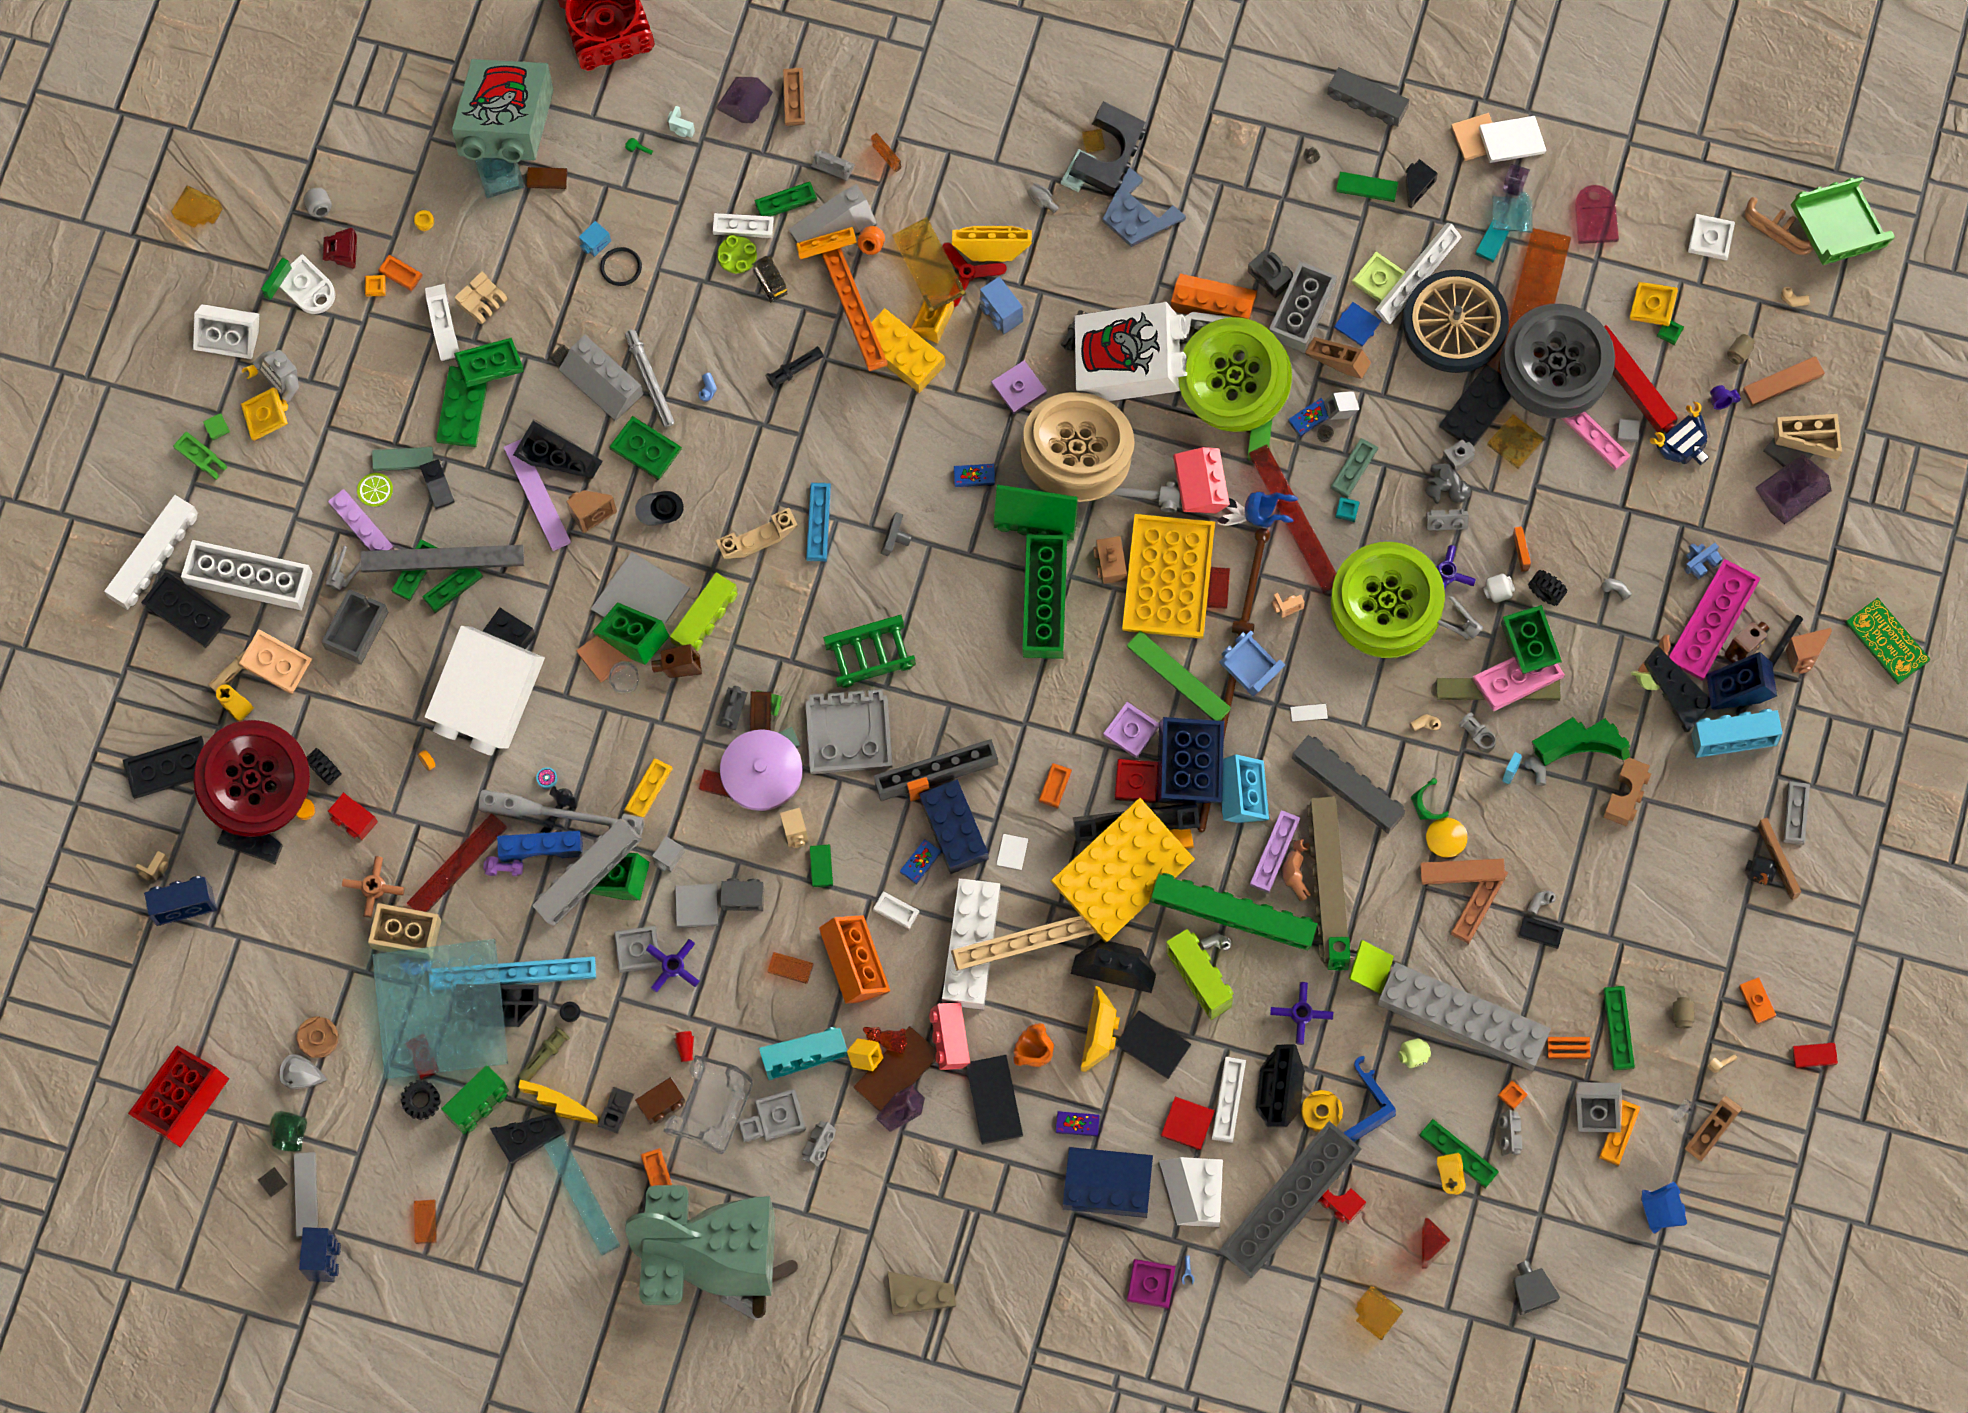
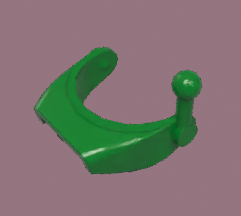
(1417, 801)

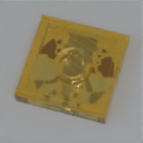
(1515, 441)

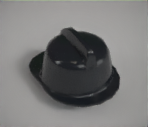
(659, 508)

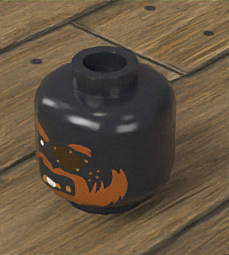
(1761, 870)

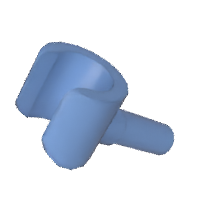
(1187, 1270)

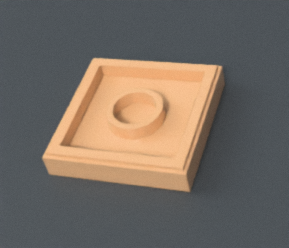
(1469, 137)

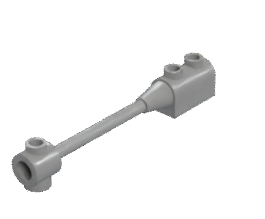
(1168, 496)
(518, 806)

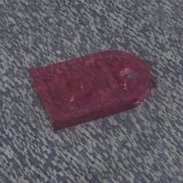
(1596, 218)

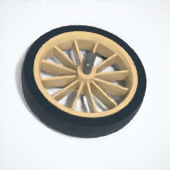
(1455, 321)

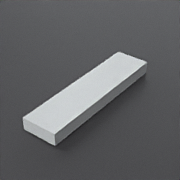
(1228, 1099)

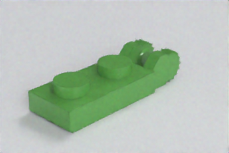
(198, 454)

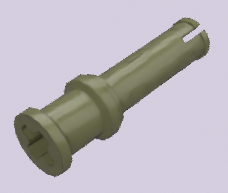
(549, 1047)

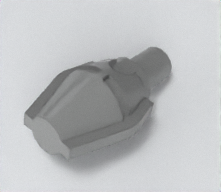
(1042, 197)

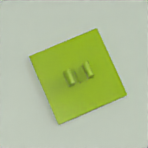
(1371, 967)

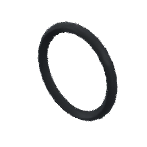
(616, 250)

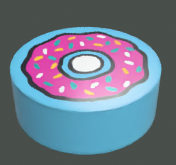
(547, 778)

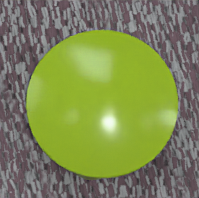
(736, 254)

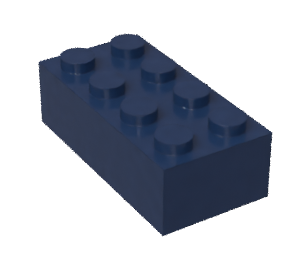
(954, 826)

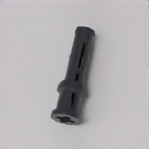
(786, 372)

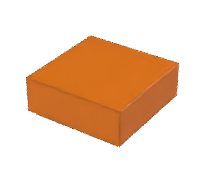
(1512, 1095)

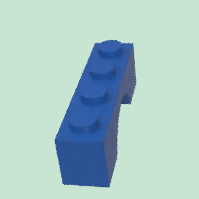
(559, 844)

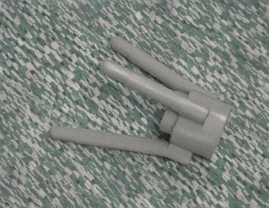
(335, 578)
(1471, 626)

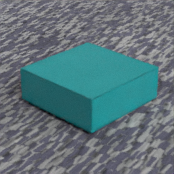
(1347, 509)

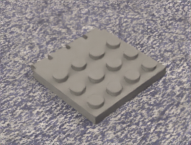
(848, 732)

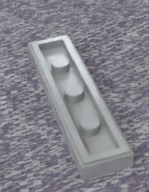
(305, 1191)

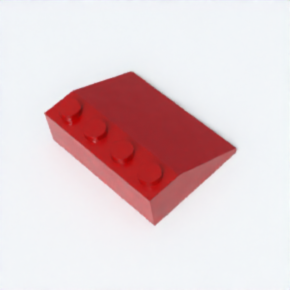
(179, 1096)

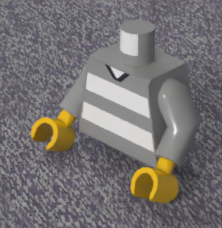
(278, 372)

